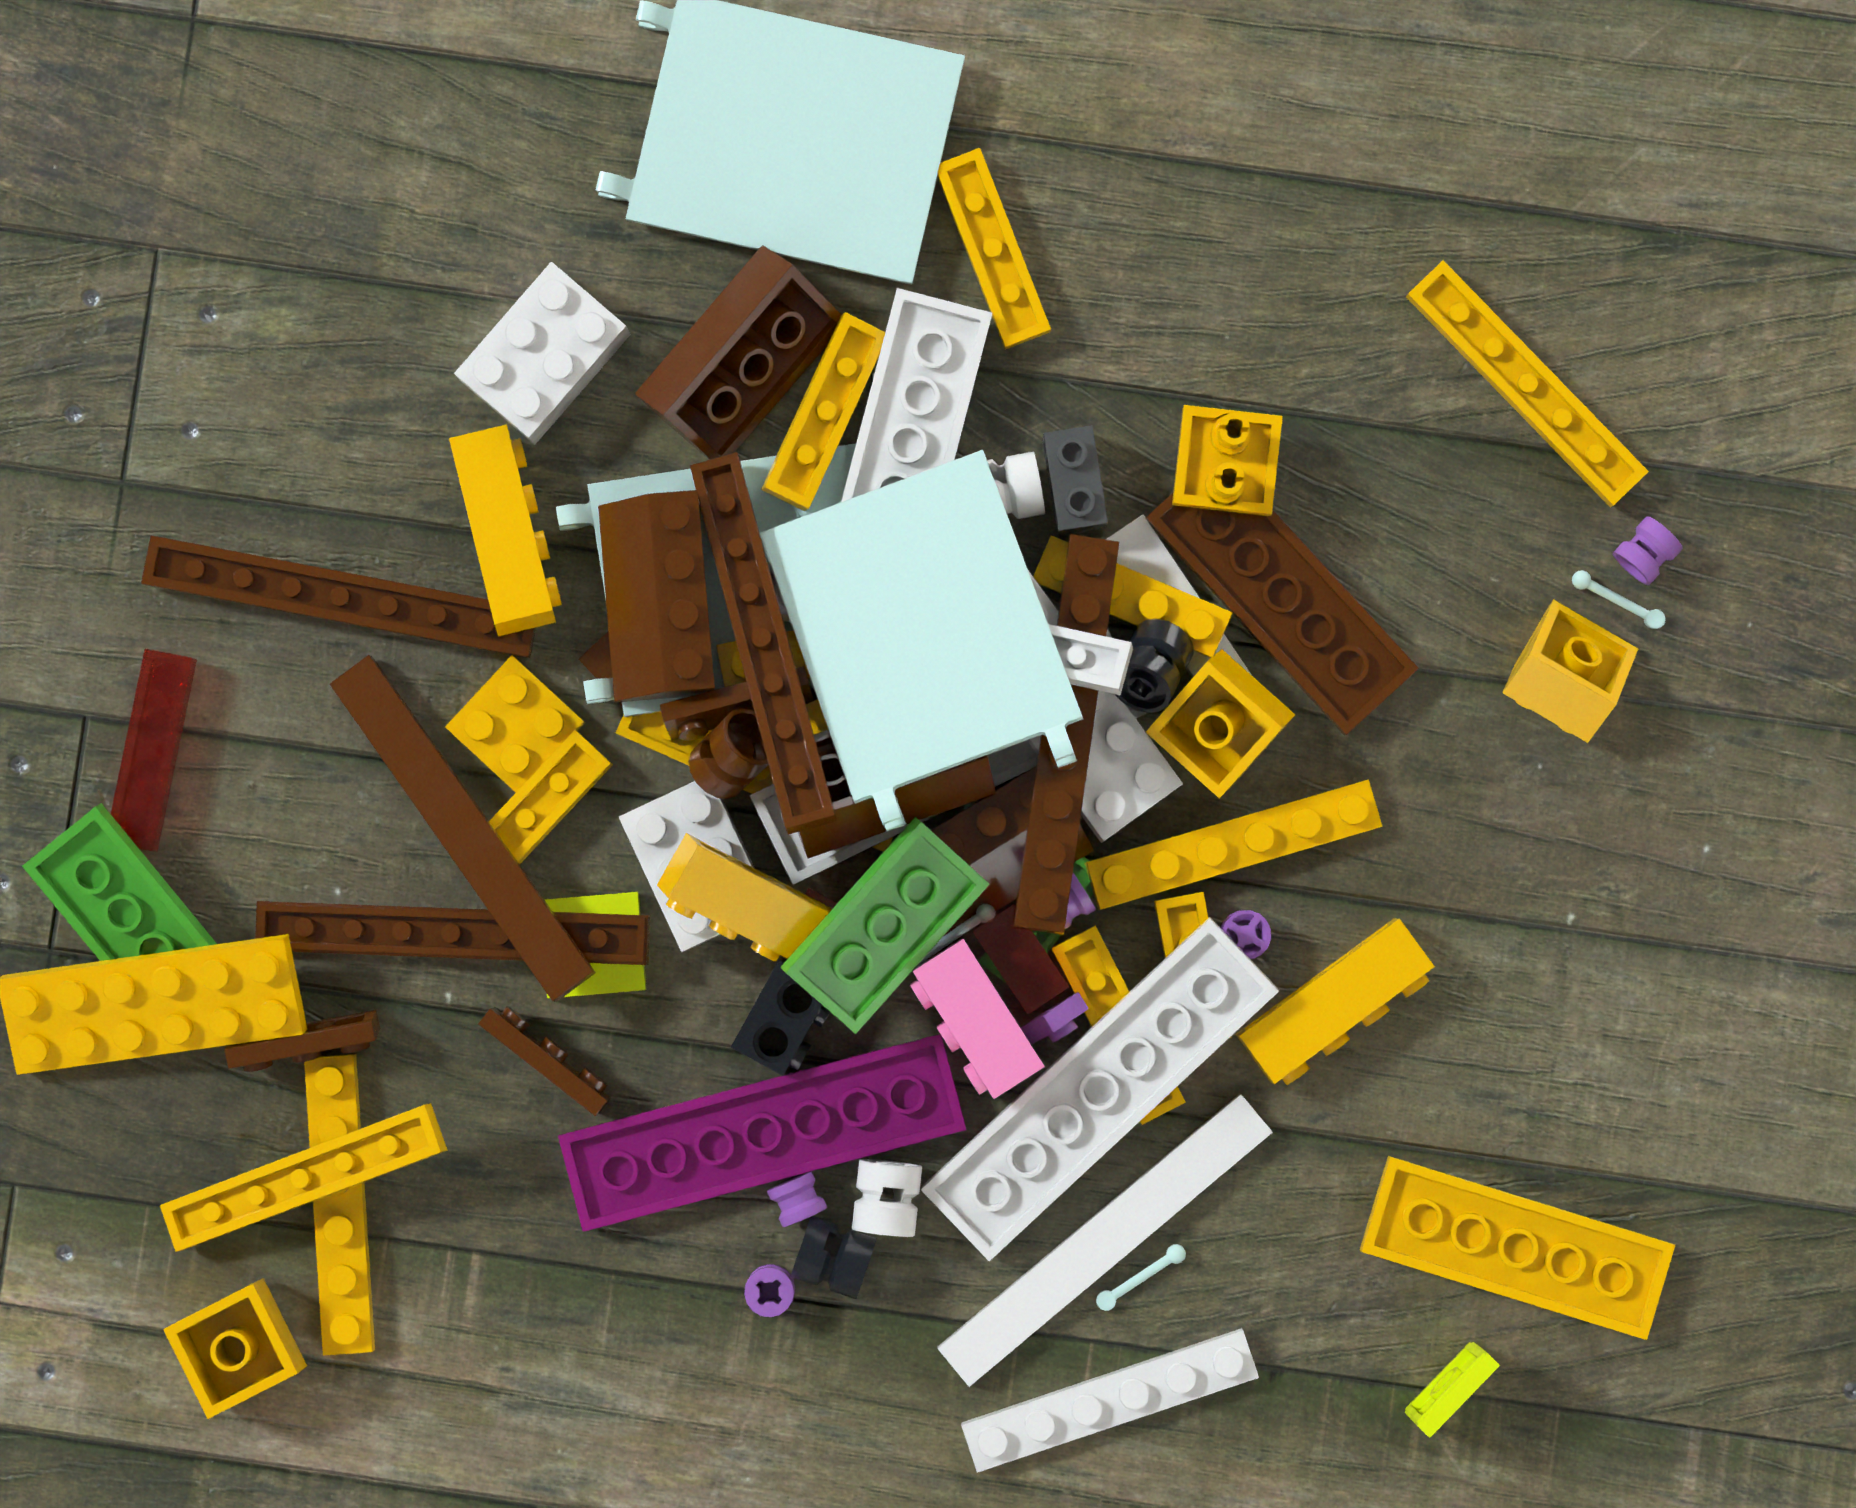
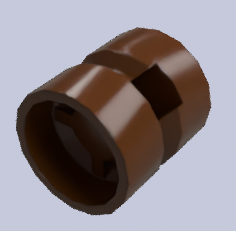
(729, 755)

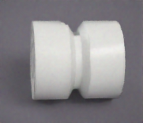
(1019, 485)
(887, 1215)

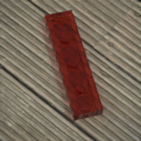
(152, 746)

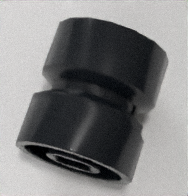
(1156, 665)
(851, 1255)

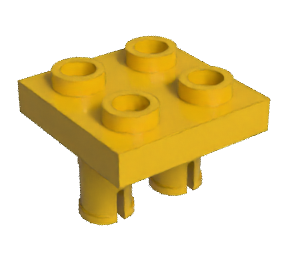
(1227, 460)

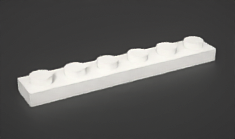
(1109, 1400)

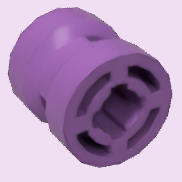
(1647, 550)

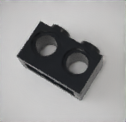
(772, 1012)

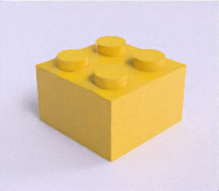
(1220, 723)
(235, 1348)

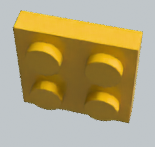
(514, 723)

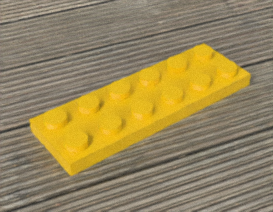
(152, 1004)
(1517, 1247)

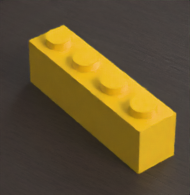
(503, 529)
(739, 899)
(1335, 1001)

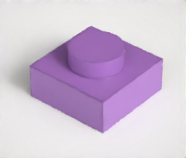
(1056, 1021)

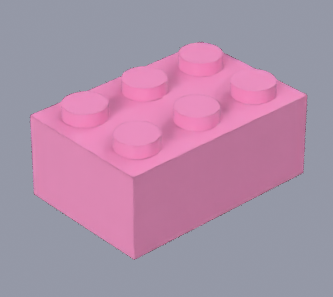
(975, 1020)

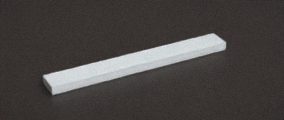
(1104, 1240)

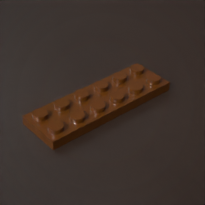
(1289, 607)

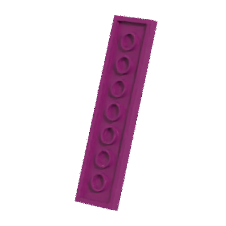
(761, 1132)

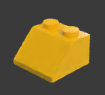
(1571, 671)

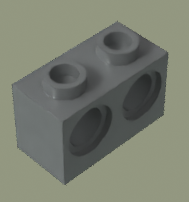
(1074, 480)

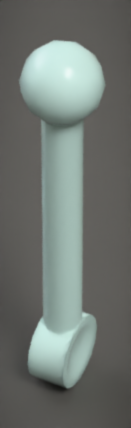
(1653, 619)
(983, 914)
(1107, 1299)

